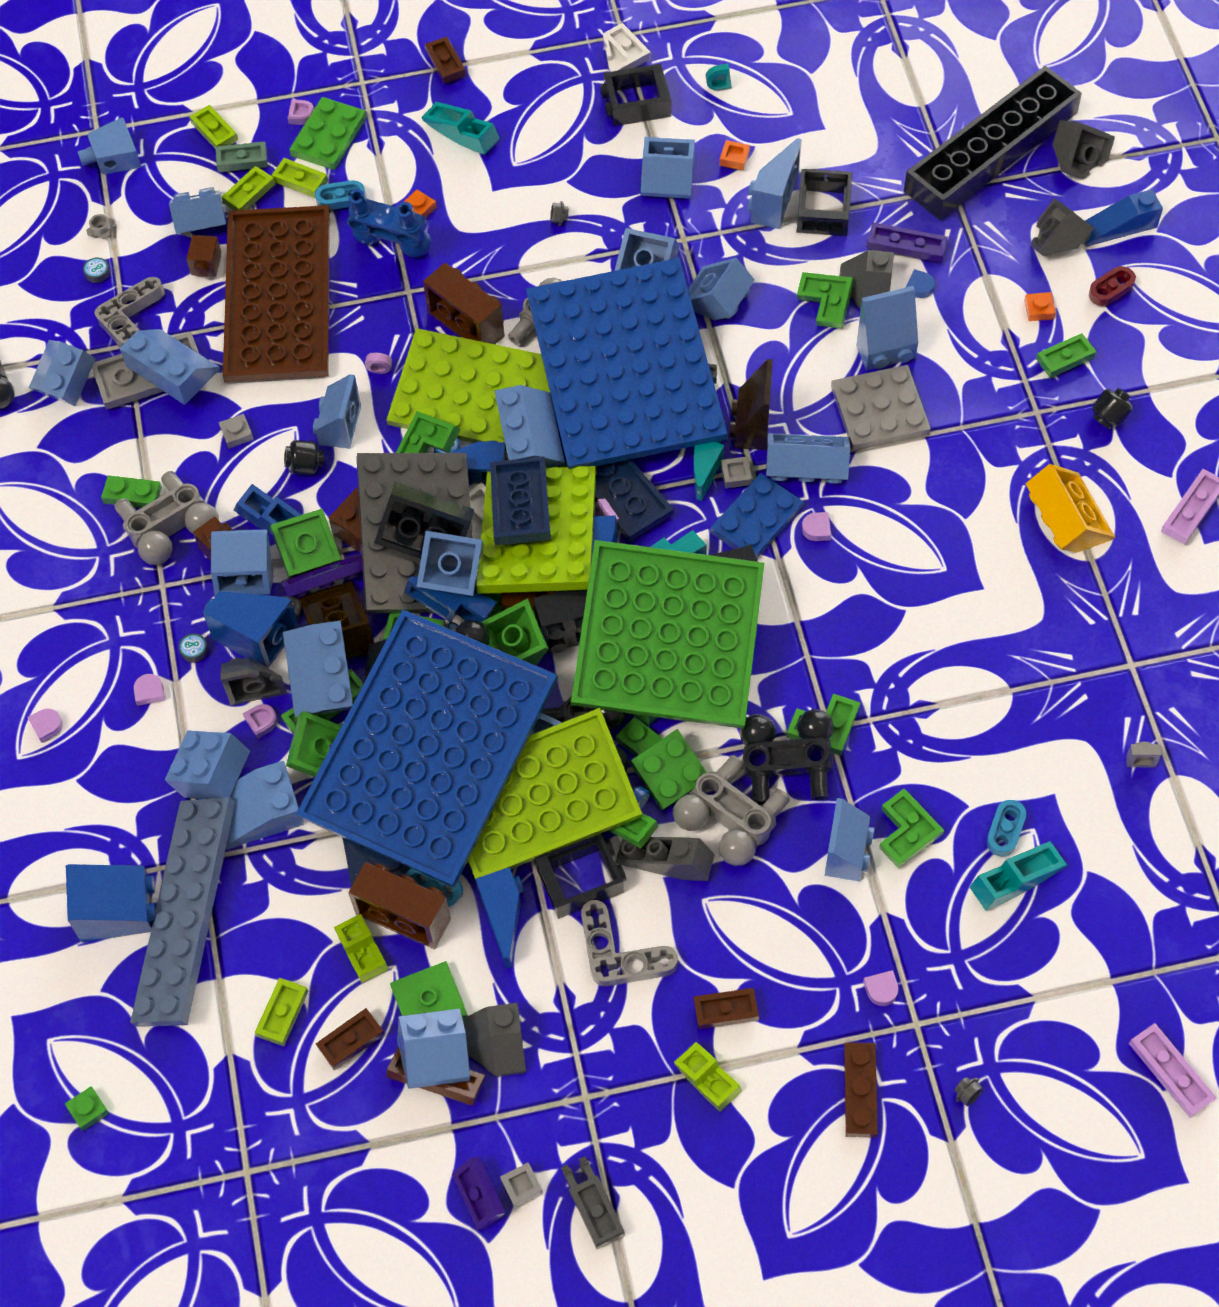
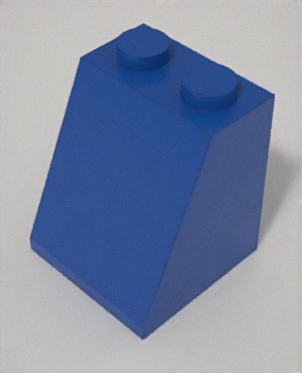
(250, 623)
(109, 900)

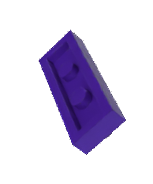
(907, 242)
(323, 576)

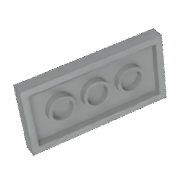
(120, 384)

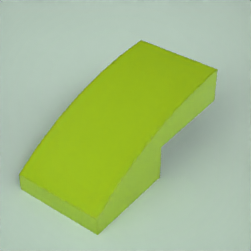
(361, 948)
(707, 1077)

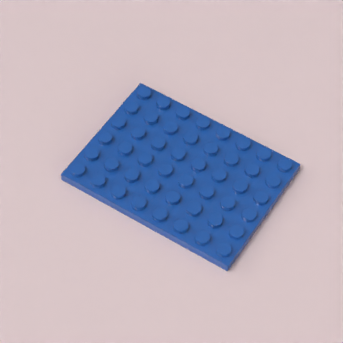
(625, 364)
(427, 747)

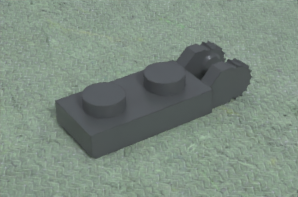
(594, 1206)

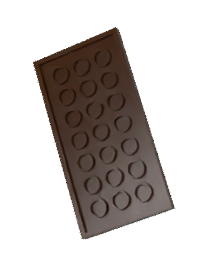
(277, 294)

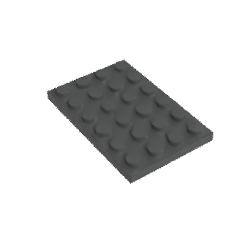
(384, 568)

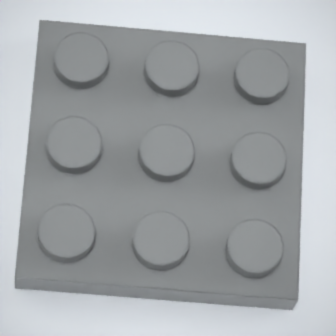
(880, 407)

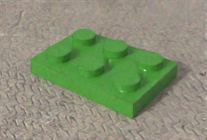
(328, 133)

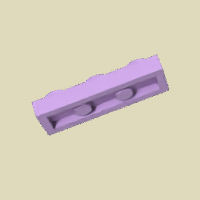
(1192, 507)
(1172, 1070)

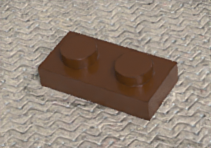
(445, 60)
(726, 1008)
(350, 1039)

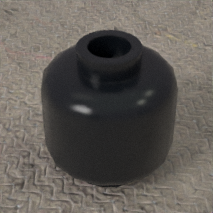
(1112, 407)
(303, 457)

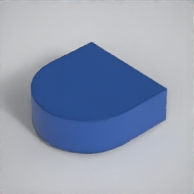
(922, 283)

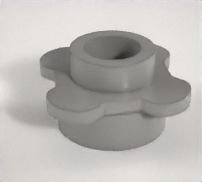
(100, 226)

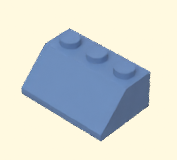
(167, 363)
(529, 424)
(808, 457)
(318, 668)

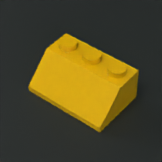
(1068, 509)

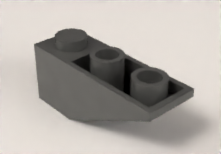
(669, 856)

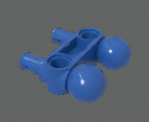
(378, 221)

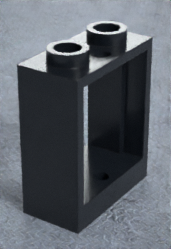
(638, 110)
(824, 221)
(547, 862)

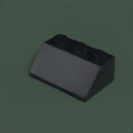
(415, 512)

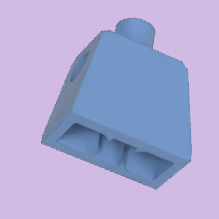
(111, 148)

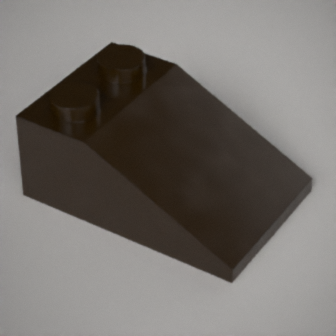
(753, 410)
(342, 605)

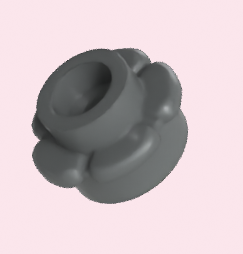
(559, 213)
(968, 1090)

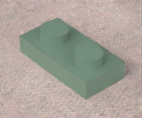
(241, 156)

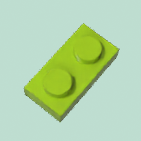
(213, 127)
(299, 177)
(248, 189)
(281, 1011)

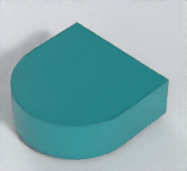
(718, 77)

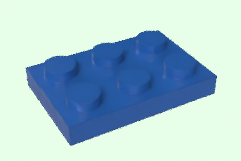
(757, 515)

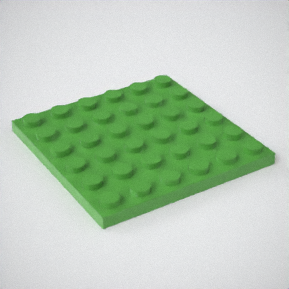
(668, 634)

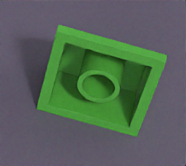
(517, 633)

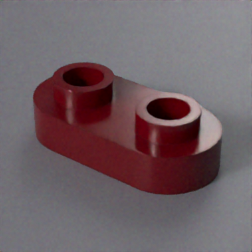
(1110, 288)

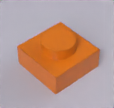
(734, 155)
(421, 203)
(1039, 306)

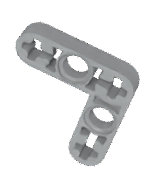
(117, 313)
(610, 958)

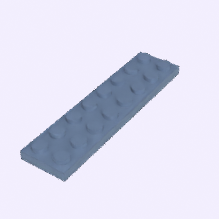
(183, 913)

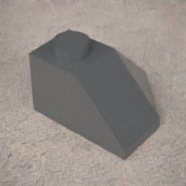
(1081, 148)
(1060, 230)
(870, 274)
(250, 681)
(496, 1039)

